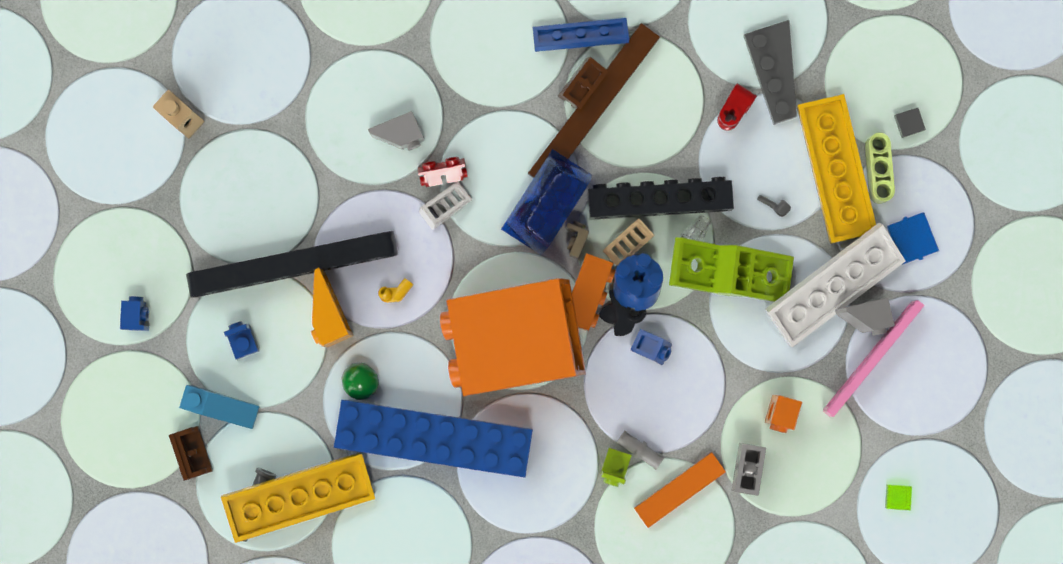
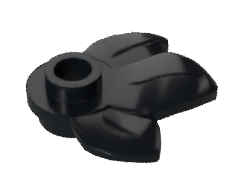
(620, 316)

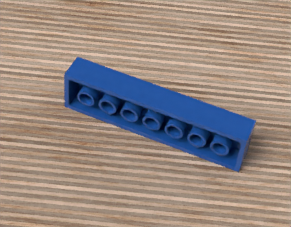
(433, 438)

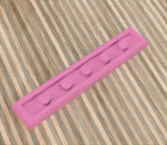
(873, 358)

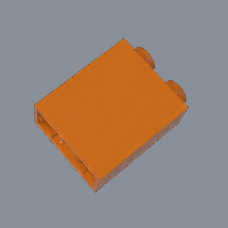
(513, 337)

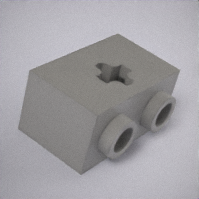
(748, 469)

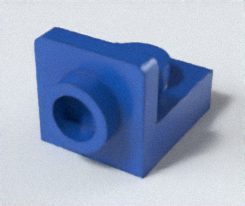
(241, 340)
(652, 347)

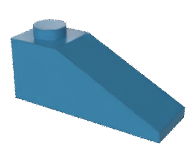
(219, 406)

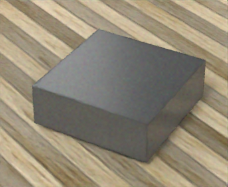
(909, 122)

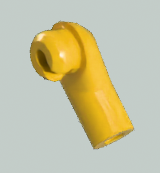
(395, 294)

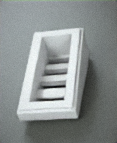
(428, 216)

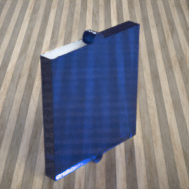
(913, 237)

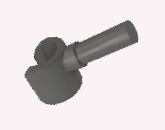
(780, 209)

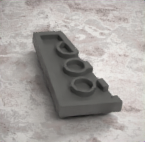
(773, 65)

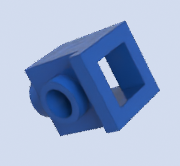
(134, 314)

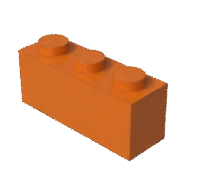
(590, 290)

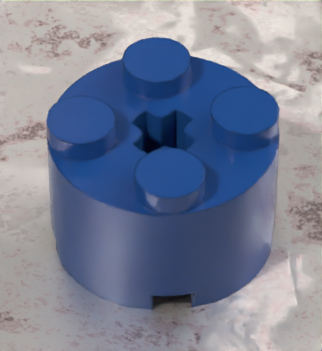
(638, 282)

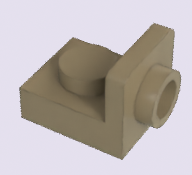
(577, 243)

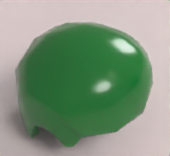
(360, 381)

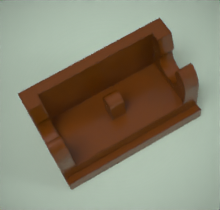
(583, 83)
(190, 453)

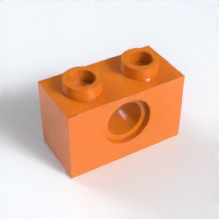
(782, 413)

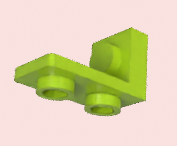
(615, 467)

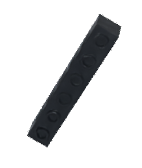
(719, 186)

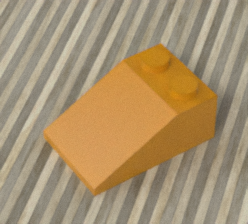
(327, 315)

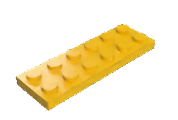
(836, 168)
(297, 497)

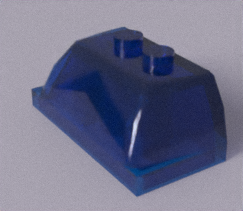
(547, 202)

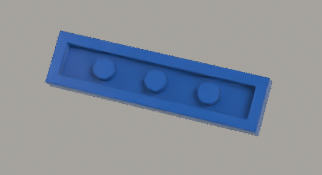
(580, 34)

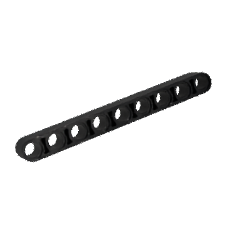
(291, 264)

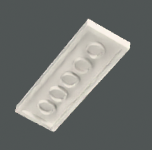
(835, 285)

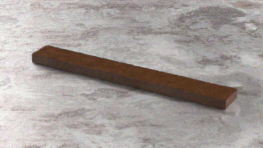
(585, 118)

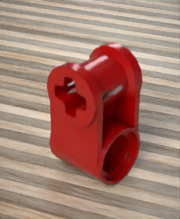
(737, 105)

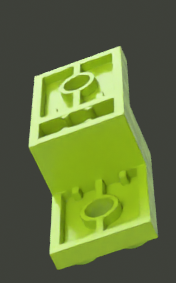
(730, 270)

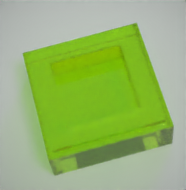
(898, 497)

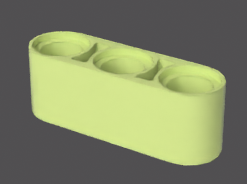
(884, 157)

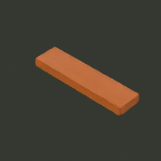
(679, 489)

